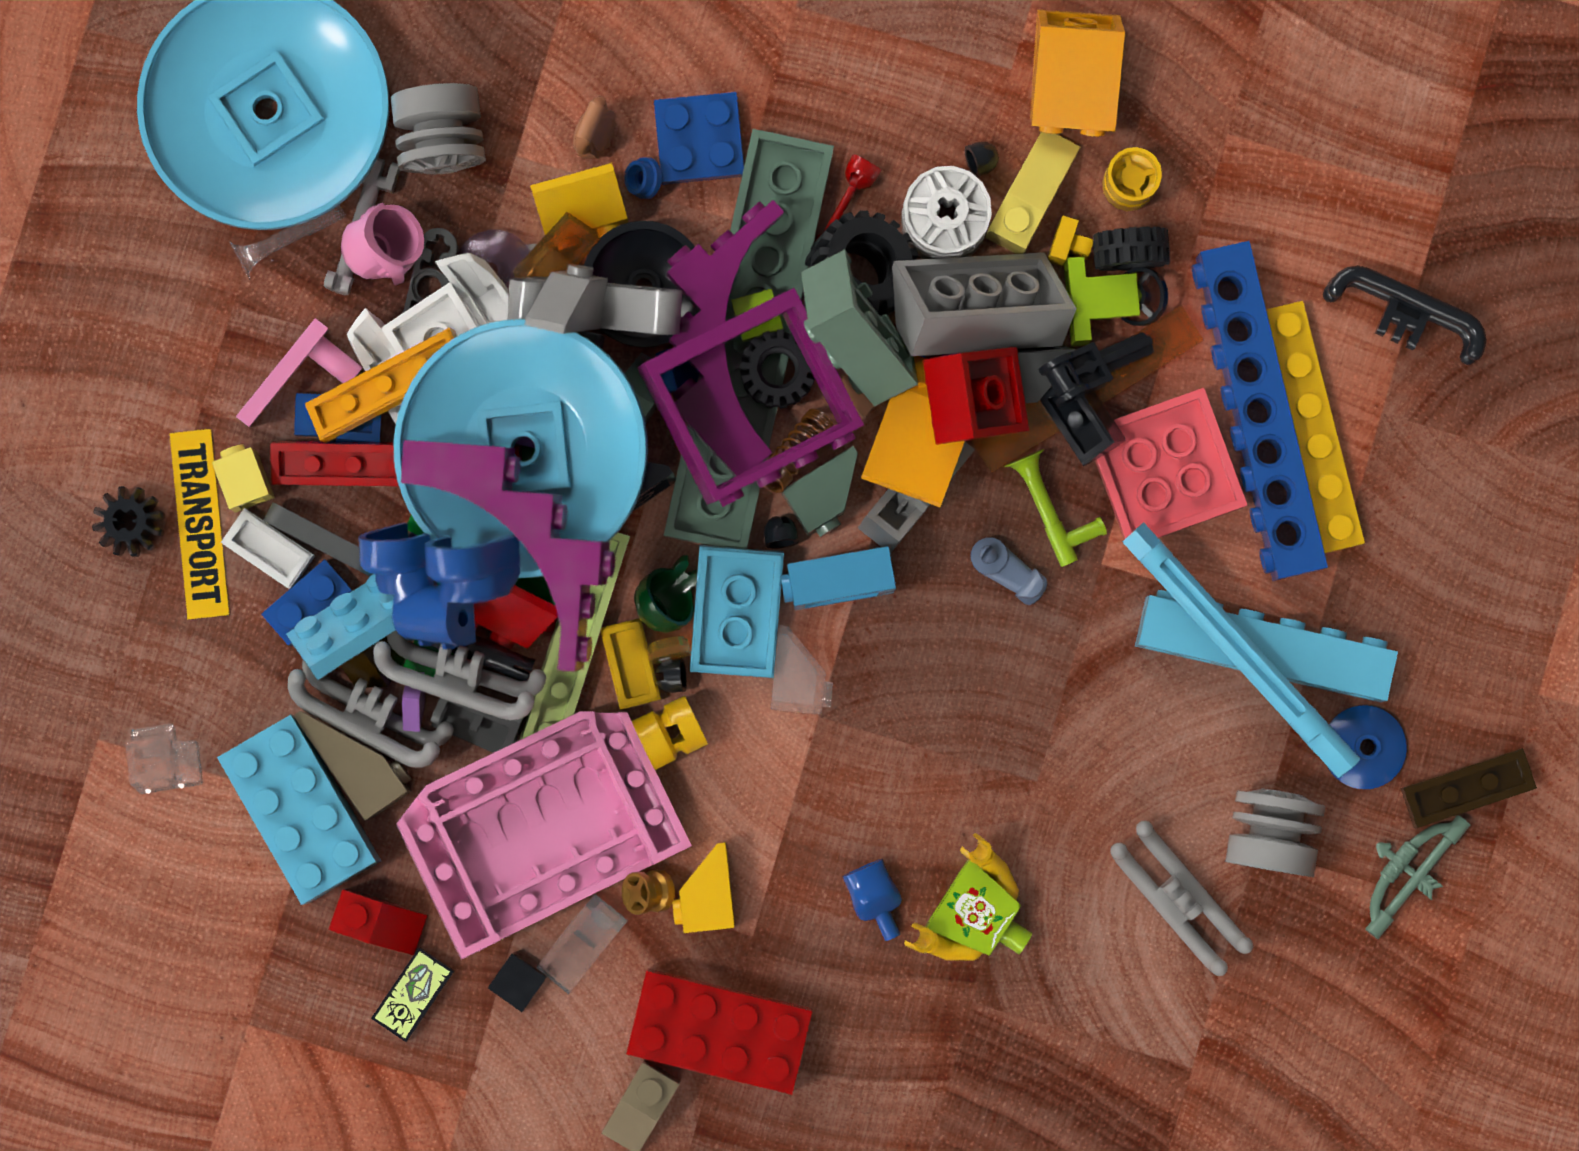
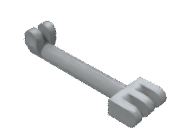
(342, 280)

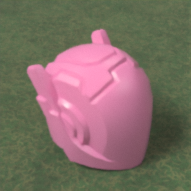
(383, 243)

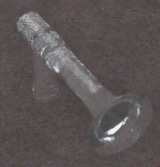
(251, 254)

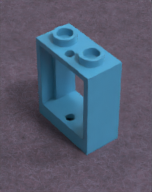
(839, 578)

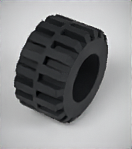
(873, 240)

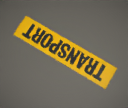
(199, 524)

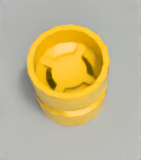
(1132, 179)
(656, 739)

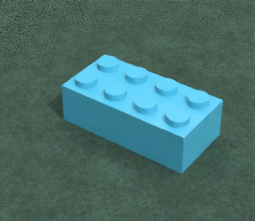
(299, 809)

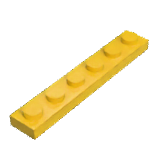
(1315, 428)

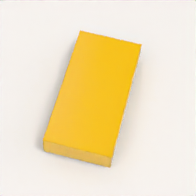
(630, 664)

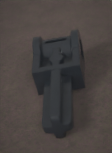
(1090, 369)

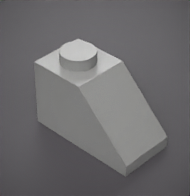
(569, 301)

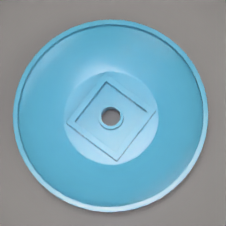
(203, 96)
(538, 385)

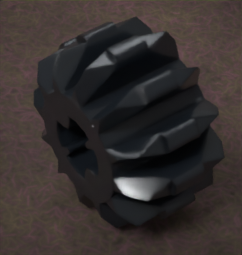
(112, 522)

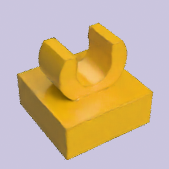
(1066, 242)

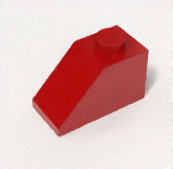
(377, 921)

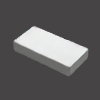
(267, 549)

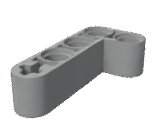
(624, 306)

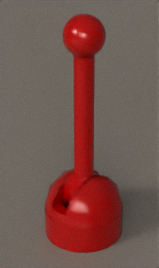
(859, 175)

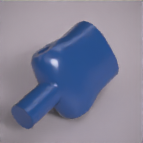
(874, 896)

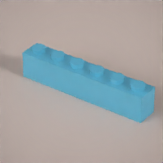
(1300, 655)

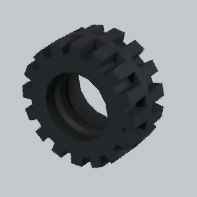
(1131, 248)

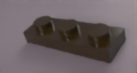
(1468, 788)

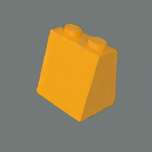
(1076, 72)

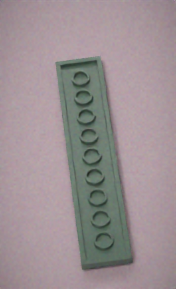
(796, 178)

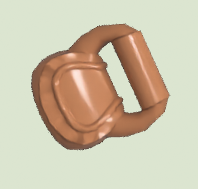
(594, 130)

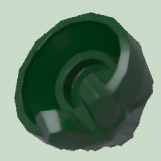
(666, 597)

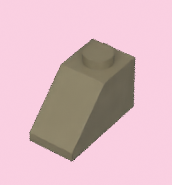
(641, 1106)

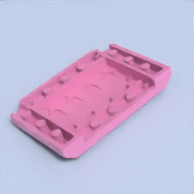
(539, 827)

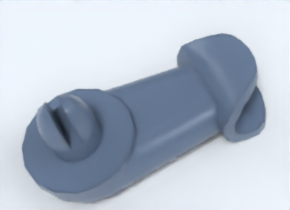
(1004, 567)

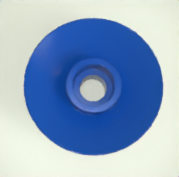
(1389, 745)

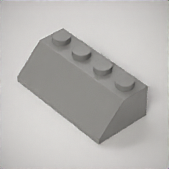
(980, 303)

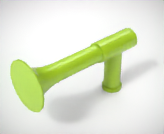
(1060, 540)

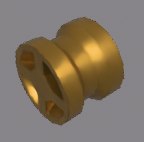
(648, 892)

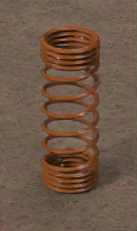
(809, 430)

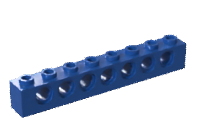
(1237, 265)

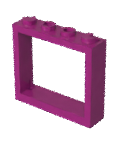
(801, 454)

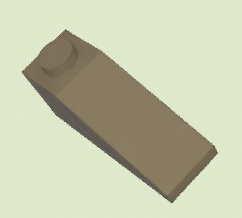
(363, 773)

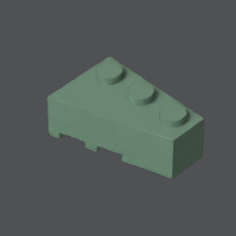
(854, 332)

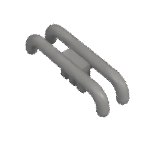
(458, 678)
(367, 717)
(1180, 899)

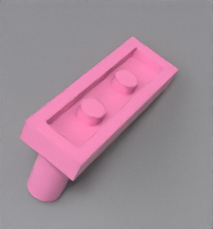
(311, 344)

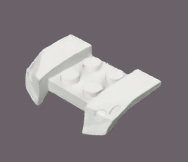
(468, 301)

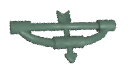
(1400, 862)

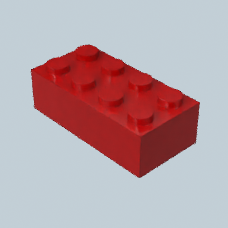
(719, 1031)

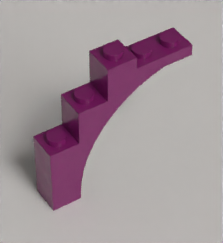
(711, 403)
(567, 564)

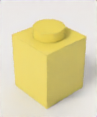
(242, 478)

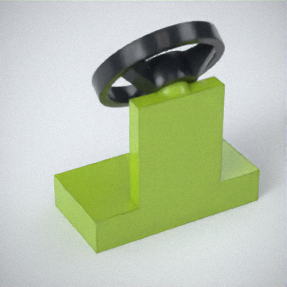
(1109, 298)

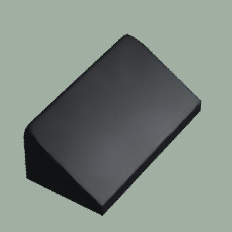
(1084, 425)

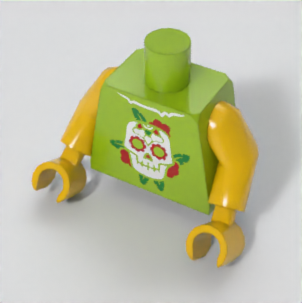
(975, 911)

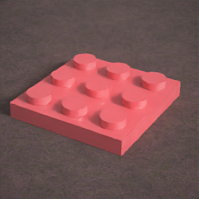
(1170, 468)

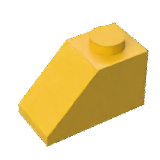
(707, 895)

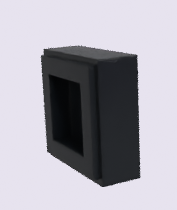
(517, 982)

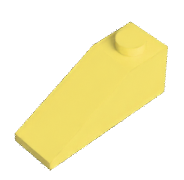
(1032, 192)

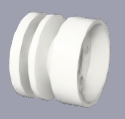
(945, 237)

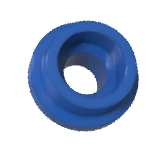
(643, 177)

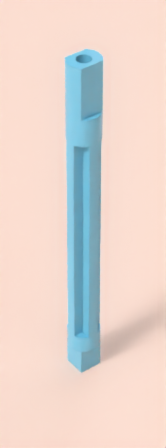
(1241, 650)

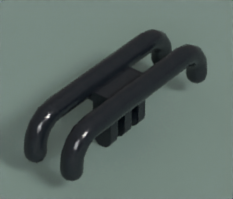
(1410, 310)

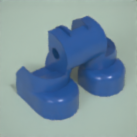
(465, 576)

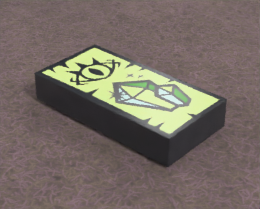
(412, 994)

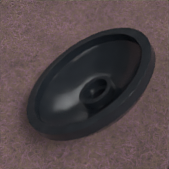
(637, 253)

